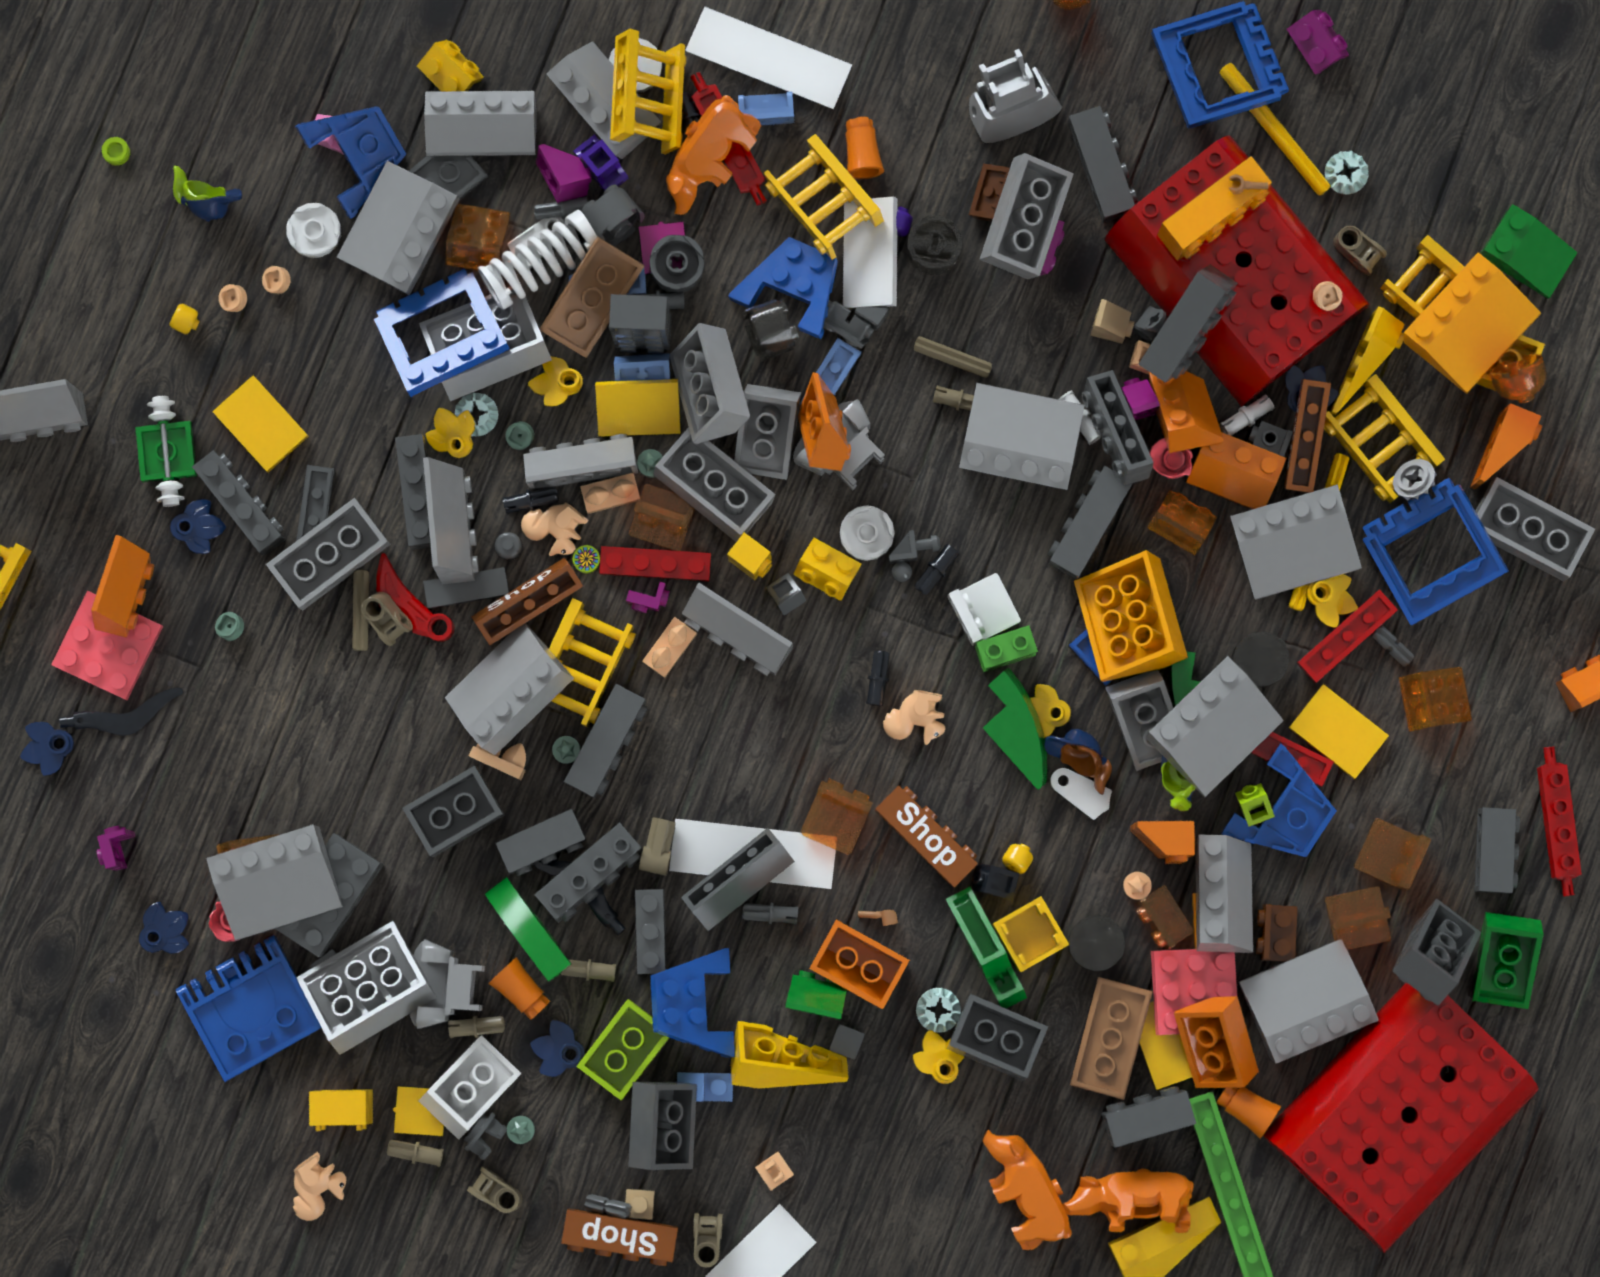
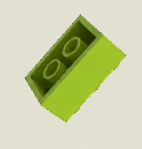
(623, 1050)

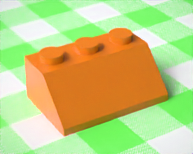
(1185, 412)
(823, 427)
(1237, 471)
(121, 588)
(1581, 686)
(1167, 839)
(859, 964)
(1217, 1043)

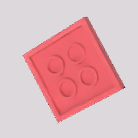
(106, 658)
(1186, 979)

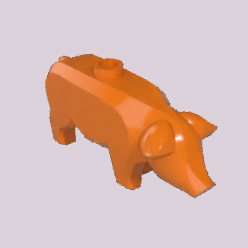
(706, 147)
(1031, 1187)
(1134, 1195)

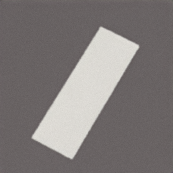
(768, 57)
(705, 846)
(767, 1249)

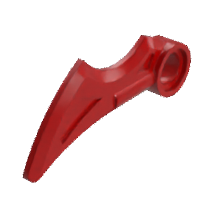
(419, 614)

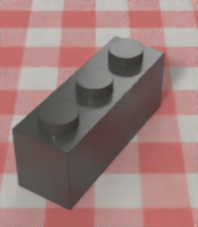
(541, 843)
(1496, 850)
(650, 931)

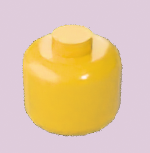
(184, 319)
(1017, 858)

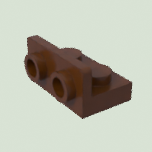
(988, 191)
(1278, 932)

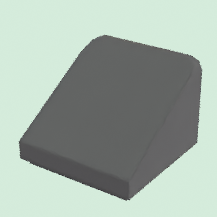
(872, 315)
(786, 594)
(846, 1041)

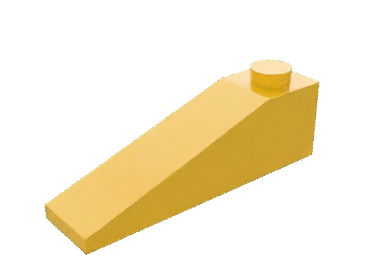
(1378, 340)
(777, 1061)
(1158, 1248)

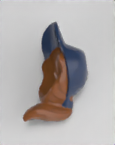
(1082, 754)

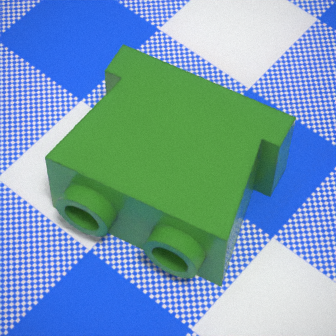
(1006, 649)

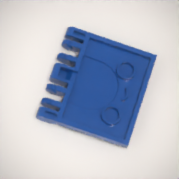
(252, 1012)

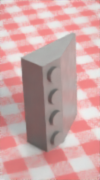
(398, 227)
(518, 329)
(41, 410)
(1021, 436)
(450, 522)
(1296, 542)
(508, 689)
(1215, 726)
(275, 882)
(365, 988)
(1308, 1001)

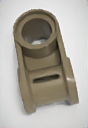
(1361, 249)
(386, 619)
(494, 1190)
(707, 1236)

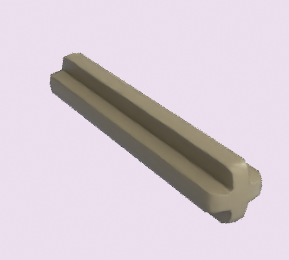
(952, 357)
(360, 623)

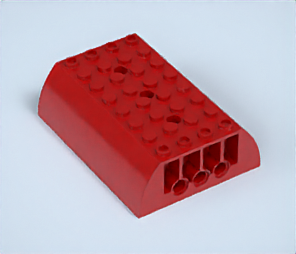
(1252, 339)
(1360, 1105)

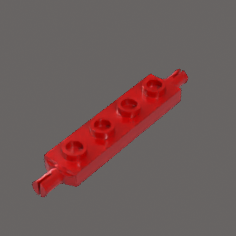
(739, 160)
(1559, 821)

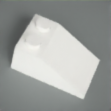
(469, 1087)

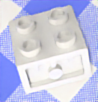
(984, 608)

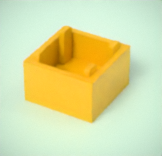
(1030, 934)
(340, 1108)

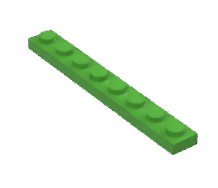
(1229, 1187)

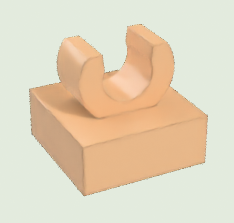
(774, 1170)

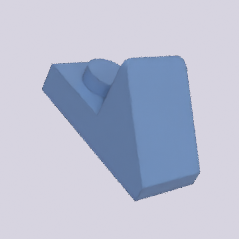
(709, 1085)

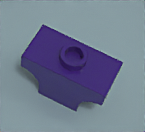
(601, 162)

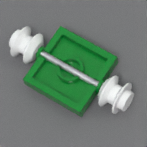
(165, 451)

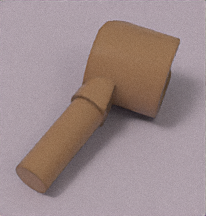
(1246, 184)
(888, 916)

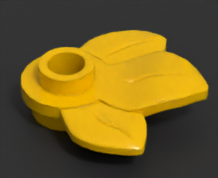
(553, 382)
(452, 428)
(1334, 601)
(1045, 702)
(936, 1054)

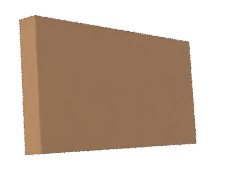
(585, 302)
(1111, 1038)

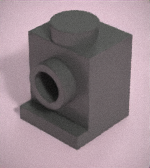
(1281, 436)

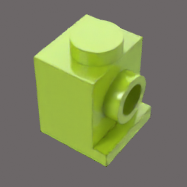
(1251, 798)

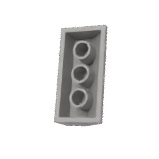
(587, 83)
(480, 123)
(709, 384)
(580, 463)
(736, 629)
(1223, 894)

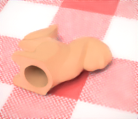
(559, 522)
(915, 710)
(310, 1182)

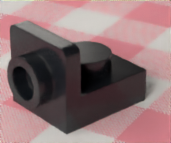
(995, 881)

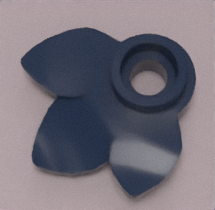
(1293, 382)
(201, 526)
(43, 747)
(166, 926)
(553, 1049)

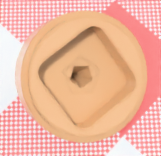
(276, 280)
(1327, 295)
(232, 298)
(1137, 885)

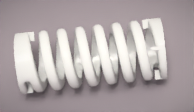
(492, 273)

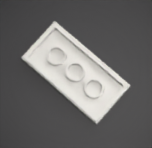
(871, 259)

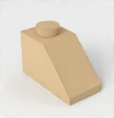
(1112, 322)

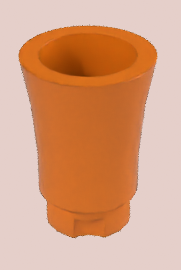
(862, 149)
(520, 989)
(1249, 1109)

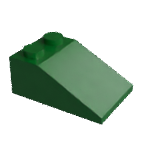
(1528, 251)
(1507, 960)
(815, 995)

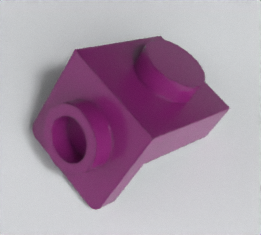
(642, 602)

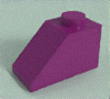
(563, 173)
(1140, 398)

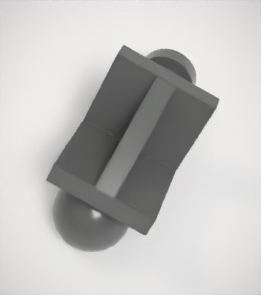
(907, 552)

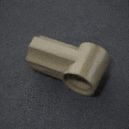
(657, 852)

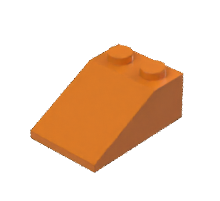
(1511, 433)

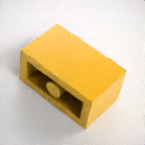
(750, 557)

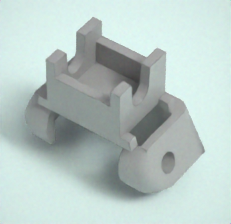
(1019, 98)
(857, 436)
(450, 982)

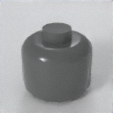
(508, 546)

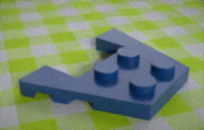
(365, 142)
(797, 272)
(1299, 812)
(681, 1003)

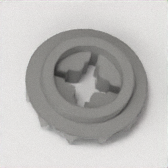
(1411, 471)

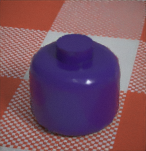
(903, 221)

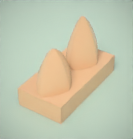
(610, 493)
(669, 647)
(511, 762)

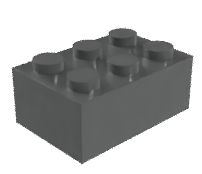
(453, 811)
(997, 1037)
(1148, 1116)
(662, 1125)

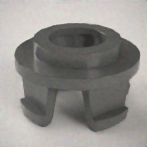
(490, 1126)

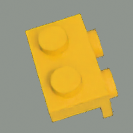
(449, 68)
(827, 569)

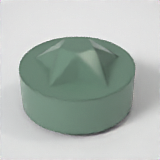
(519, 435)
(647, 461)
(229, 626)
(566, 749)
(520, 1129)

